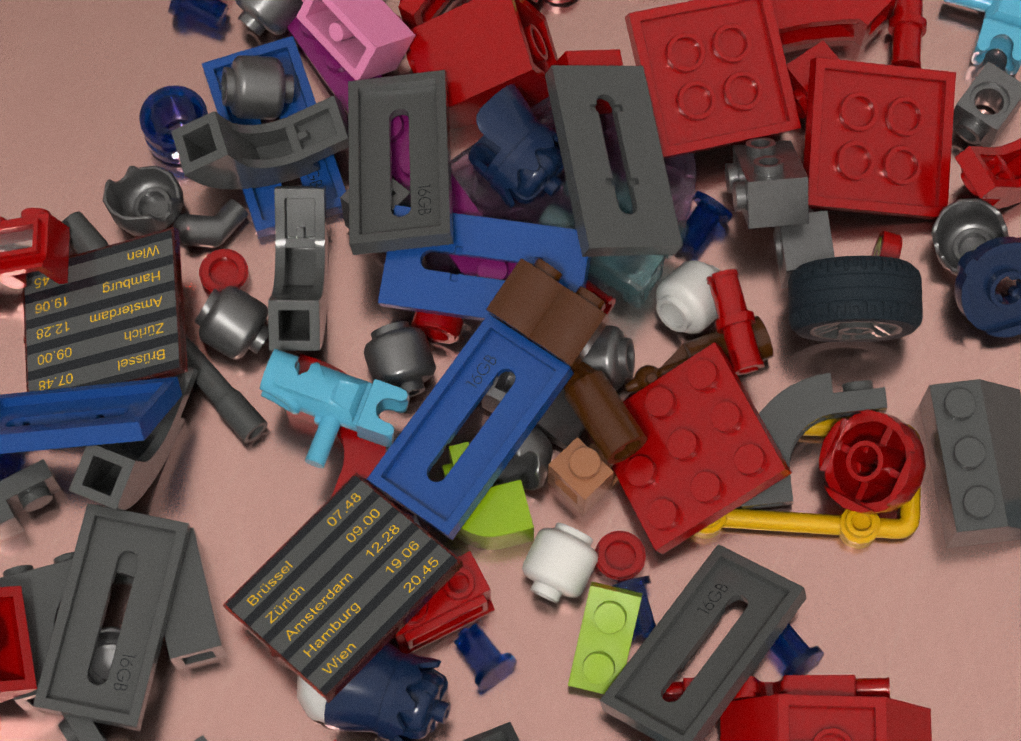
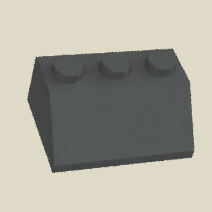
(975, 459)

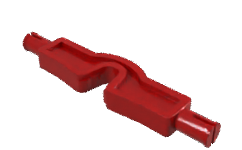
(800, 685)

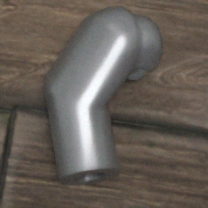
(210, 230)

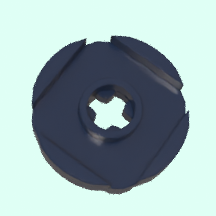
(976, 285)

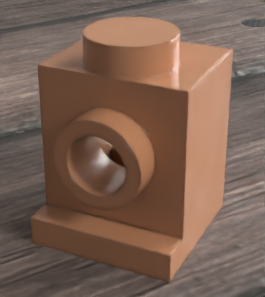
(581, 475)

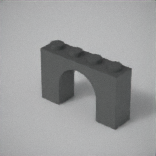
(192, 627)

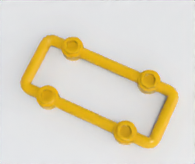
(852, 527)

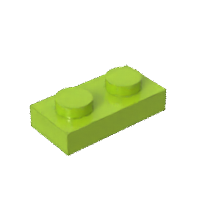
(604, 637)

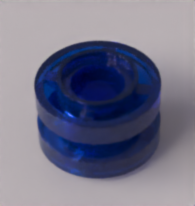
(164, 107)

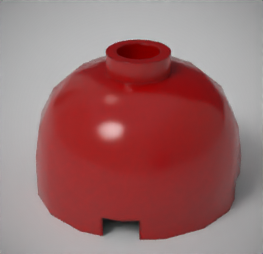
(872, 462)

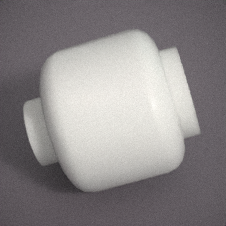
(686, 298)
(560, 562)

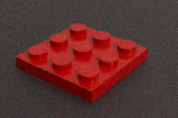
(713, 73)
(878, 138)
(700, 452)

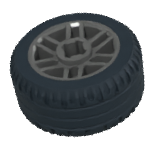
(855, 299)

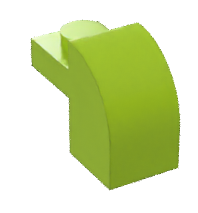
(500, 517)

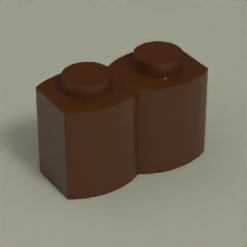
(548, 312)

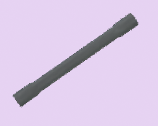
(228, 401)

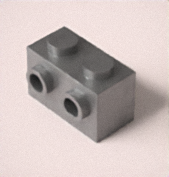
(768, 183)

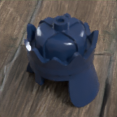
(516, 150)
(393, 697)

